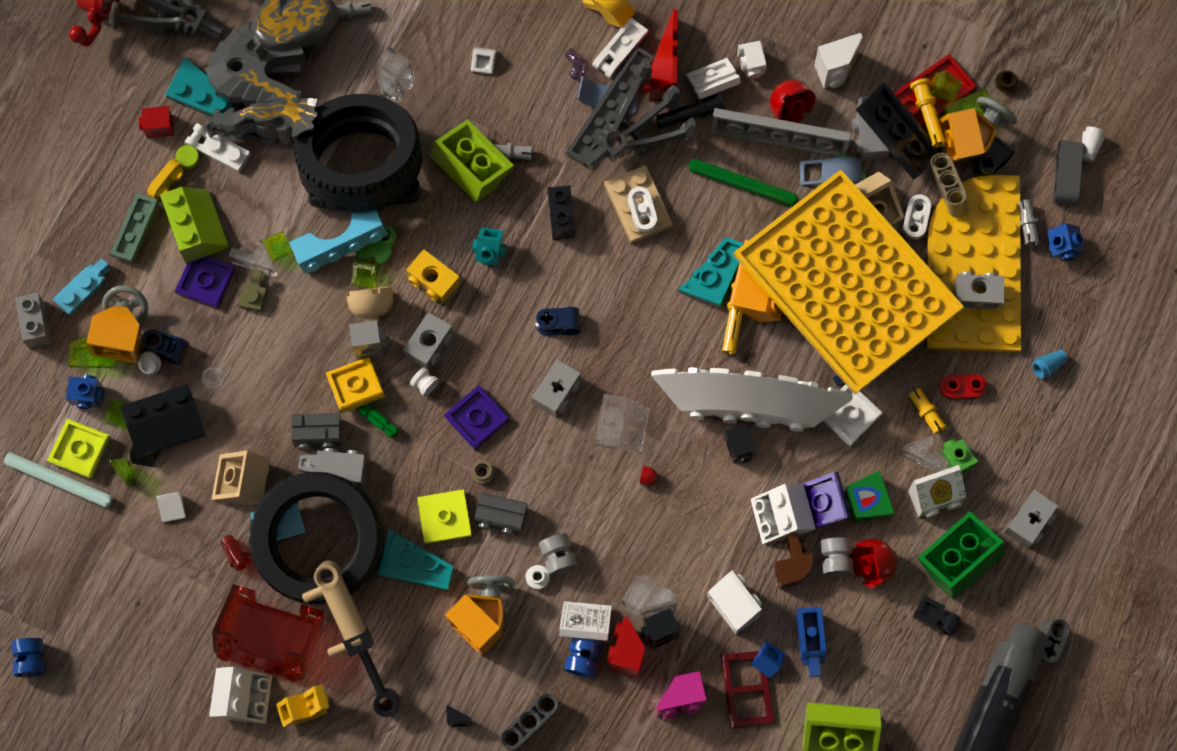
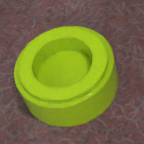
(187, 156)

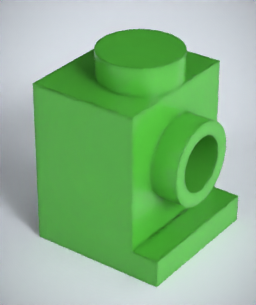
(966, 462)

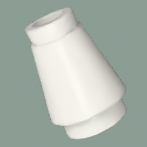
(1092, 141)

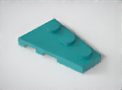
(715, 276)
(412, 564)

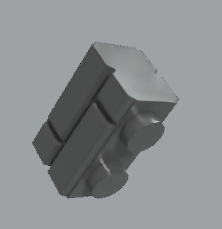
(316, 430)
(500, 514)

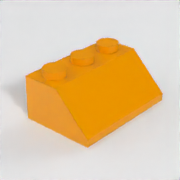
(752, 299)

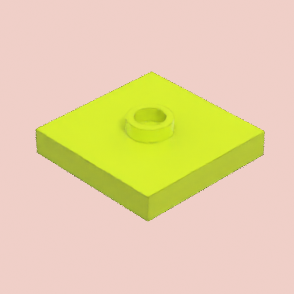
(79, 448)
(444, 517)

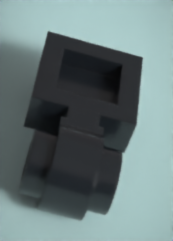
(930, 612)

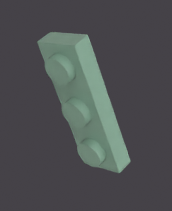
(134, 228)

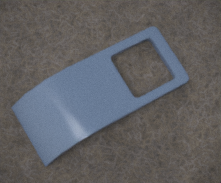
(591, 94)
(849, 165)

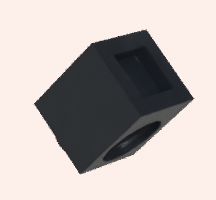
(740, 444)

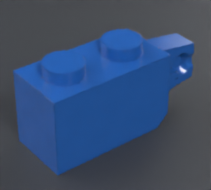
(811, 638)

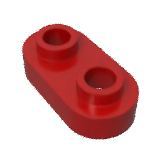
(963, 387)

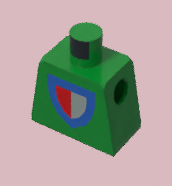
(868, 499)

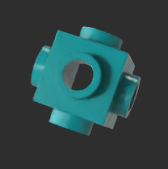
(489, 246)

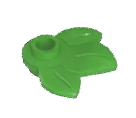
(379, 250)

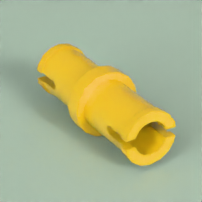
(927, 411)

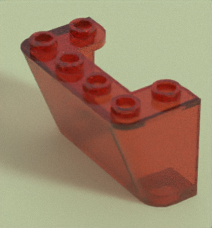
(266, 636)

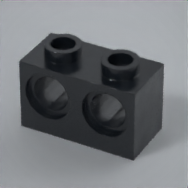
(561, 212)
(660, 629)

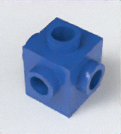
(1066, 242)
(85, 392)

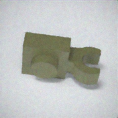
(253, 295)

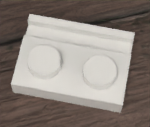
(713, 78)

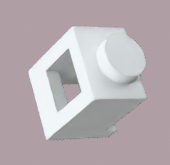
(752, 59)

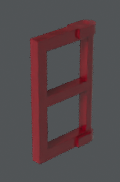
(764, 687)

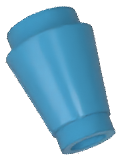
(1048, 364)

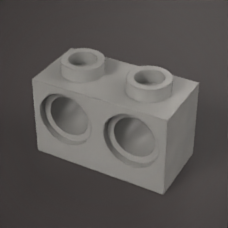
(33, 320)

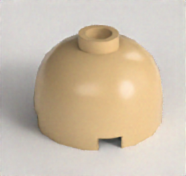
(370, 302)

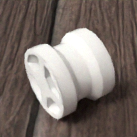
(424, 381)

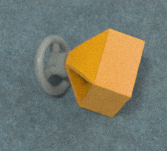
(970, 132)
(115, 330)
(481, 617)

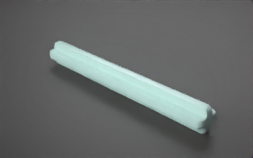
(58, 480)

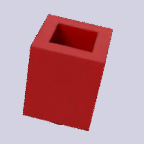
(156, 122)

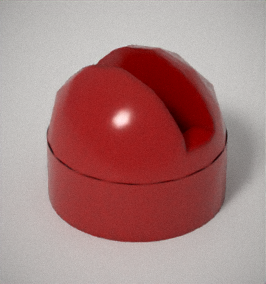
(648, 476)

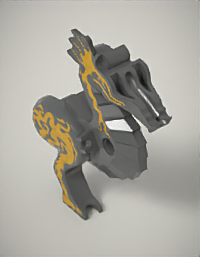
(263, 49)

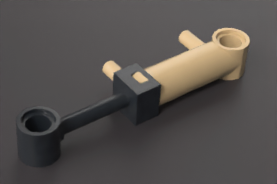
(356, 637)

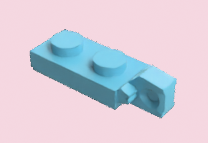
(82, 287)

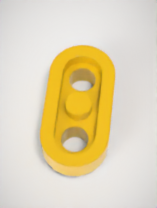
(171, 172)

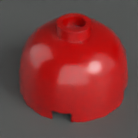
(791, 100)
(874, 561)

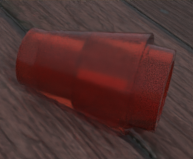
(236, 554)

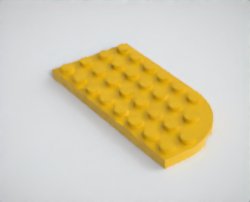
(981, 244)

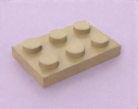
(618, 191)

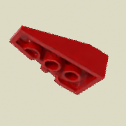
(665, 62)

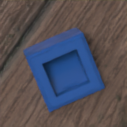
(768, 659)

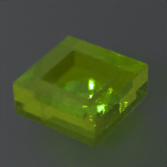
(277, 246)

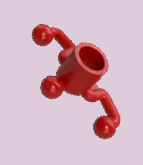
(97, 11)

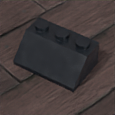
(162, 420)

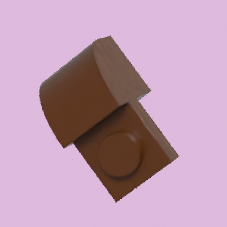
(795, 569)

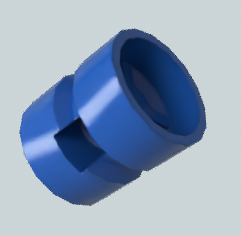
(28, 657)
(581, 665)

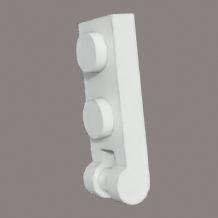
(620, 47)
(218, 149)

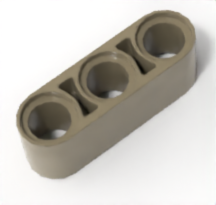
(954, 192)

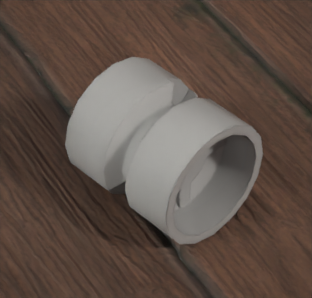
(556, 546)
(837, 557)

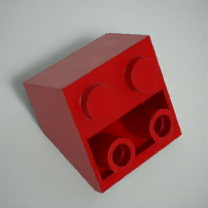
(628, 652)

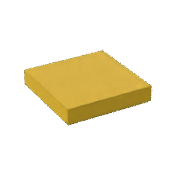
(355, 384)

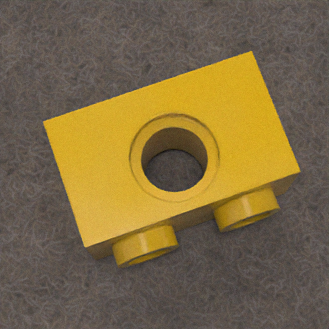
(427, 265)

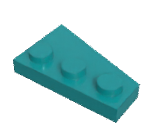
(193, 90)

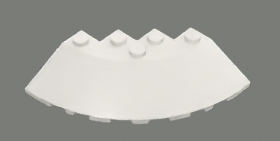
(750, 397)

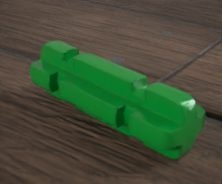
(378, 420)

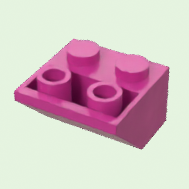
(682, 695)

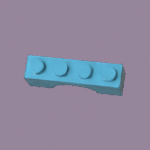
(316, 252)

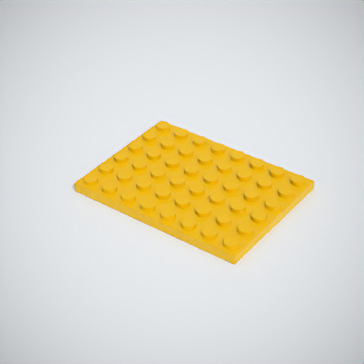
(848, 281)

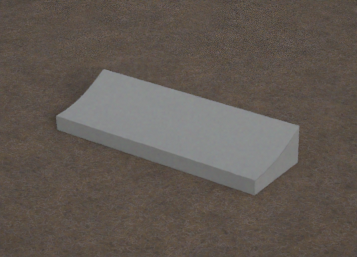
(780, 133)

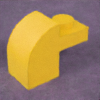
(614, 11)
(303, 707)

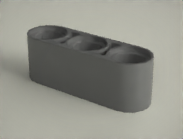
(1068, 172)
(534, 711)

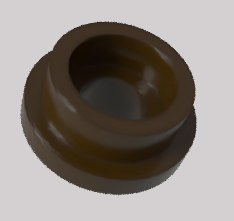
(1006, 75)

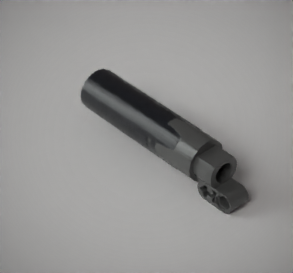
(1009, 683)

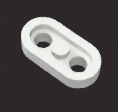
(642, 210)
(916, 218)

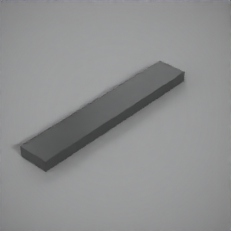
(611, 101)

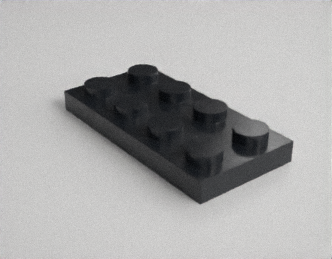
(898, 130)

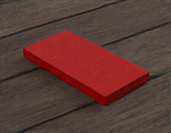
(947, 63)

